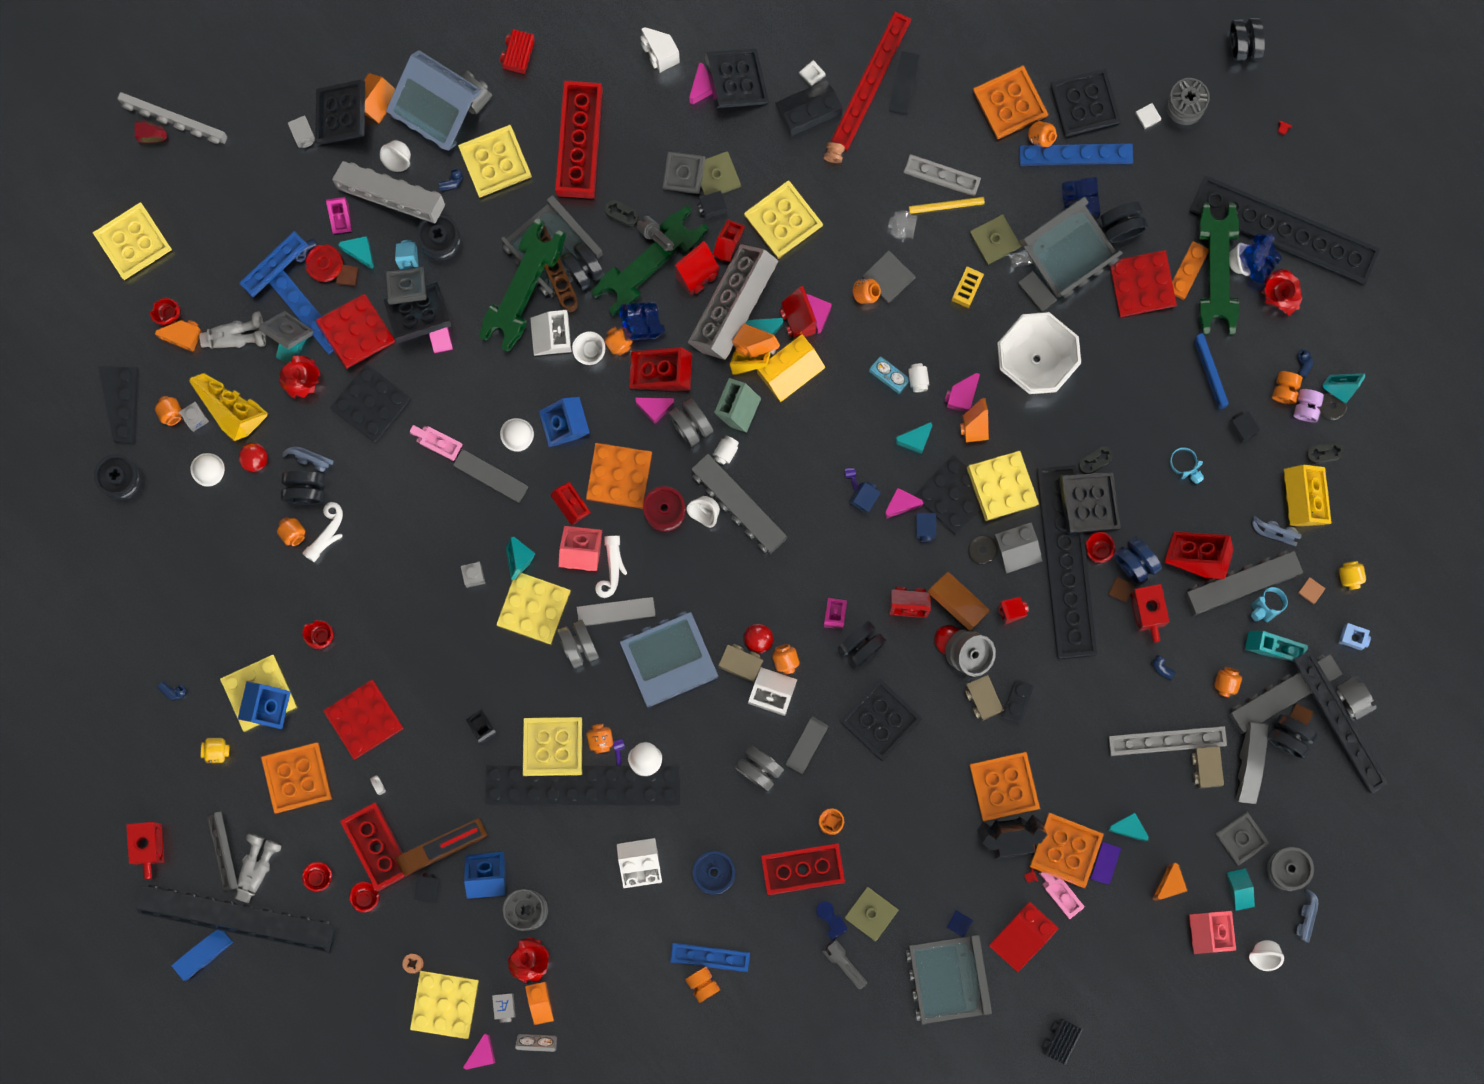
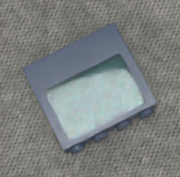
(432, 99)
(668, 658)

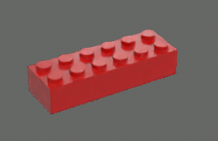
(579, 139)

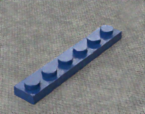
(1076, 154)
(300, 306)

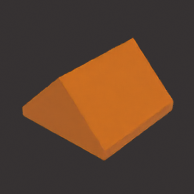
(377, 96)
(1171, 883)

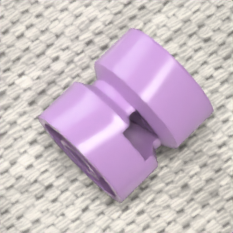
(1306, 399)

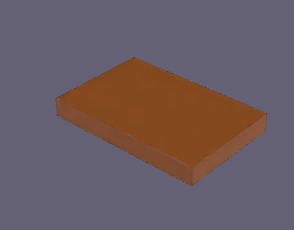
(958, 601)

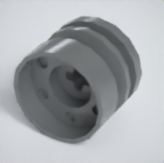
(1182, 109)
(514, 910)

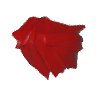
(1283, 291)
(299, 376)
(528, 960)

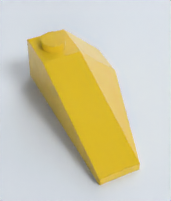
(229, 410)

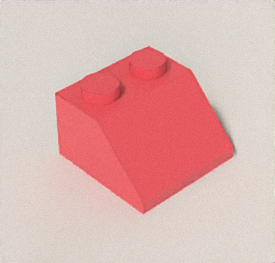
(580, 548)
(1212, 932)

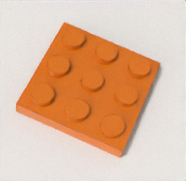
(1010, 102)
(619, 475)
(296, 778)
(1004, 786)
(1067, 850)

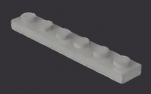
(164, 116)
(1167, 741)

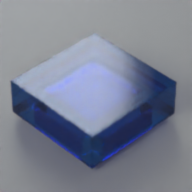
(959, 923)

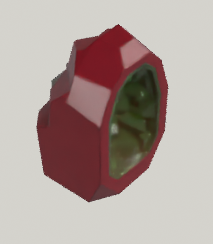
(149, 132)

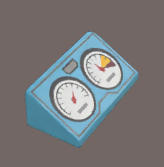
(889, 375)

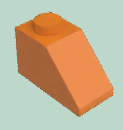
(181, 334)
(754, 341)
(975, 422)
(539, 1003)

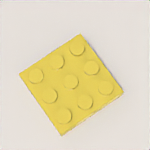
(494, 161)
(783, 219)
(132, 241)
(1002, 485)
(533, 608)
(261, 672)
(552, 746)
(444, 1005)

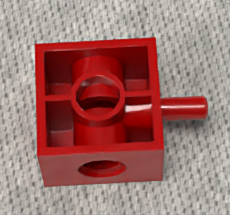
(1148, 619)
(152, 853)

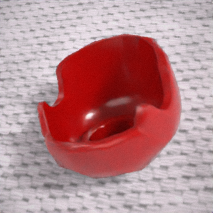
(165, 312)
(253, 457)
(1100, 547)
(317, 634)
(942, 636)
(758, 638)
(316, 876)
(363, 896)

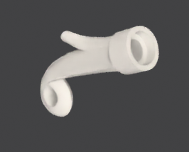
(326, 537)
(615, 563)

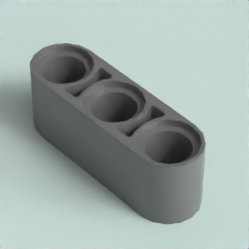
(807, 745)

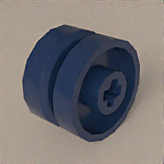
(1137, 560)
(716, 861)

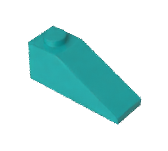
(1274, 646)

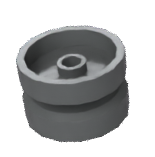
(689, 423)
(577, 644)
(970, 652)
(759, 767)
(1301, 867)

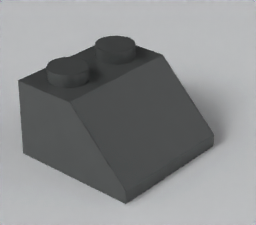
(1018, 547)

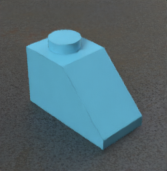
(406, 255)

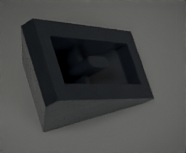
(481, 727)

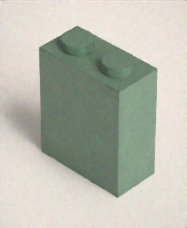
(737, 405)

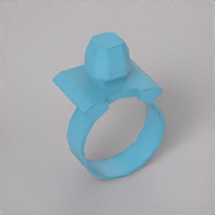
(1196, 476)
(1261, 611)

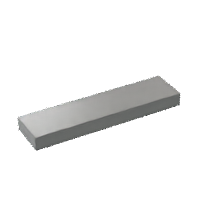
(942, 175)
(616, 611)

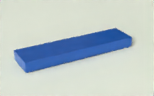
(273, 264)
(1211, 371)
(710, 957)

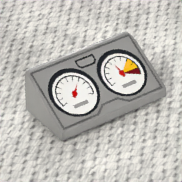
(536, 1042)

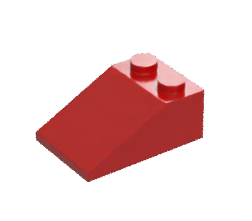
(697, 269)
(798, 314)
(661, 369)
(1201, 553)
(910, 603)
(1023, 936)

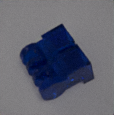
(1083, 188)
(1260, 257)
(641, 321)
(835, 924)

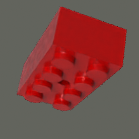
(365, 831)
(822, 867)

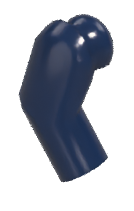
(453, 181)
(302, 256)
(1306, 362)
(1162, 669)
(172, 693)

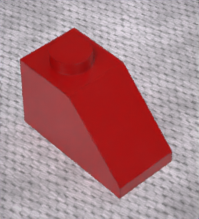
(728, 240)
(1012, 610)

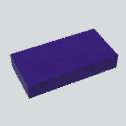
(1105, 863)

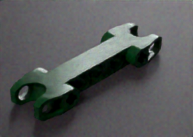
(1218, 236)
(535, 258)
(626, 282)

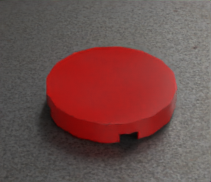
(324, 263)

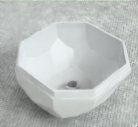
(1040, 337)

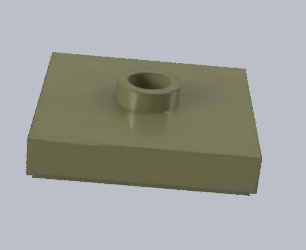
(719, 174)
(995, 239)
(871, 914)

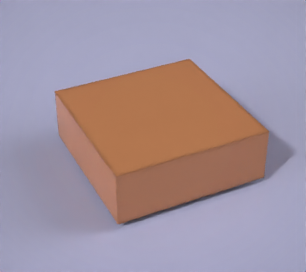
(1311, 590)

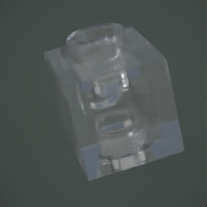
(903, 224)

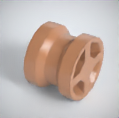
(834, 152)
(415, 962)

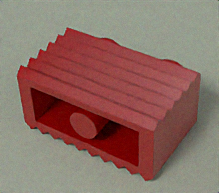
(518, 51)

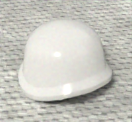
(395, 156)
(1235, 261)
(589, 348)
(516, 434)
(207, 469)
(704, 510)
(645, 759)
(1267, 955)

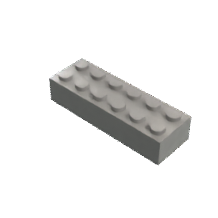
(733, 301)

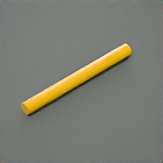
(946, 205)

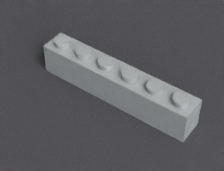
(389, 191)

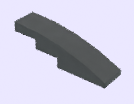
(1253, 762)

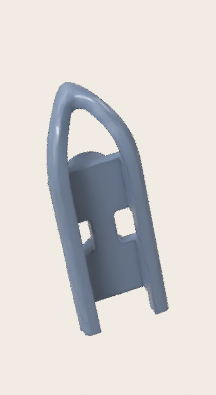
(304, 456)
(1272, 528)
(1309, 913)

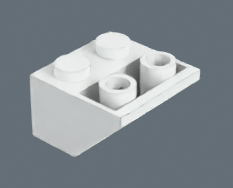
(661, 49)
(551, 333)
(772, 691)
(639, 863)

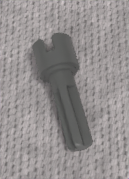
(651, 230)
(836, 954)

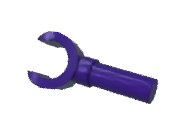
(851, 473)
(618, 745)

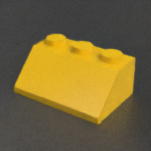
(791, 368)
(1307, 495)

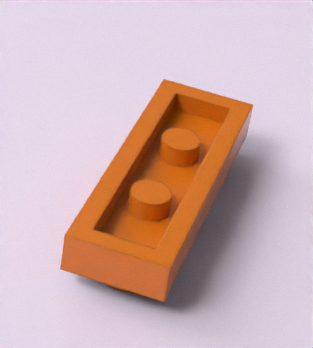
(1189, 269)

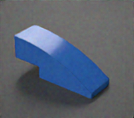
(202, 954)

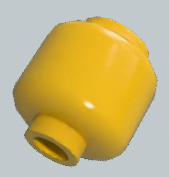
(1352, 575)
(214, 750)

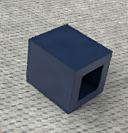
(865, 496)
(925, 526)

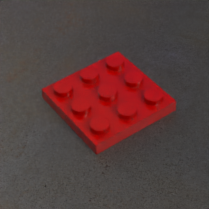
(1143, 283)
(355, 331)
(363, 719)

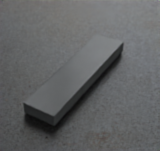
(490, 476)
(222, 851)

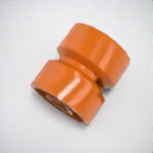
(1287, 387)
(831, 821)
(702, 984)

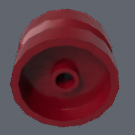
(664, 520)

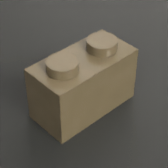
(741, 663)
(984, 698)
(1208, 767)

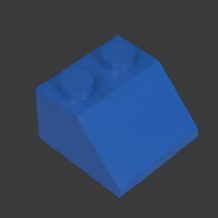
(564, 421)
(264, 705)
(485, 875)

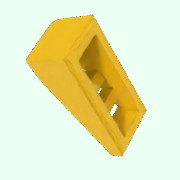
(962, 300)
(742, 364)

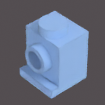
(1362, 634)

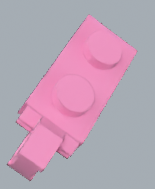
(437, 442)
(1062, 895)

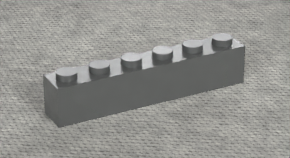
(739, 504)
(1243, 583)
(1279, 696)

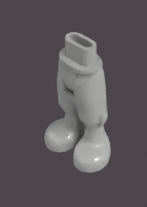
(230, 334)
(253, 871)

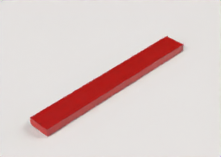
(871, 80)

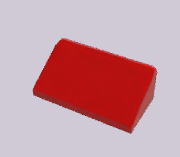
(570, 503)

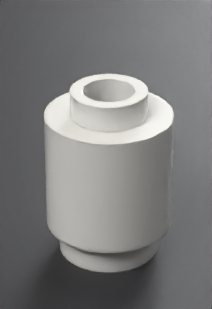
(918, 377)
(725, 450)

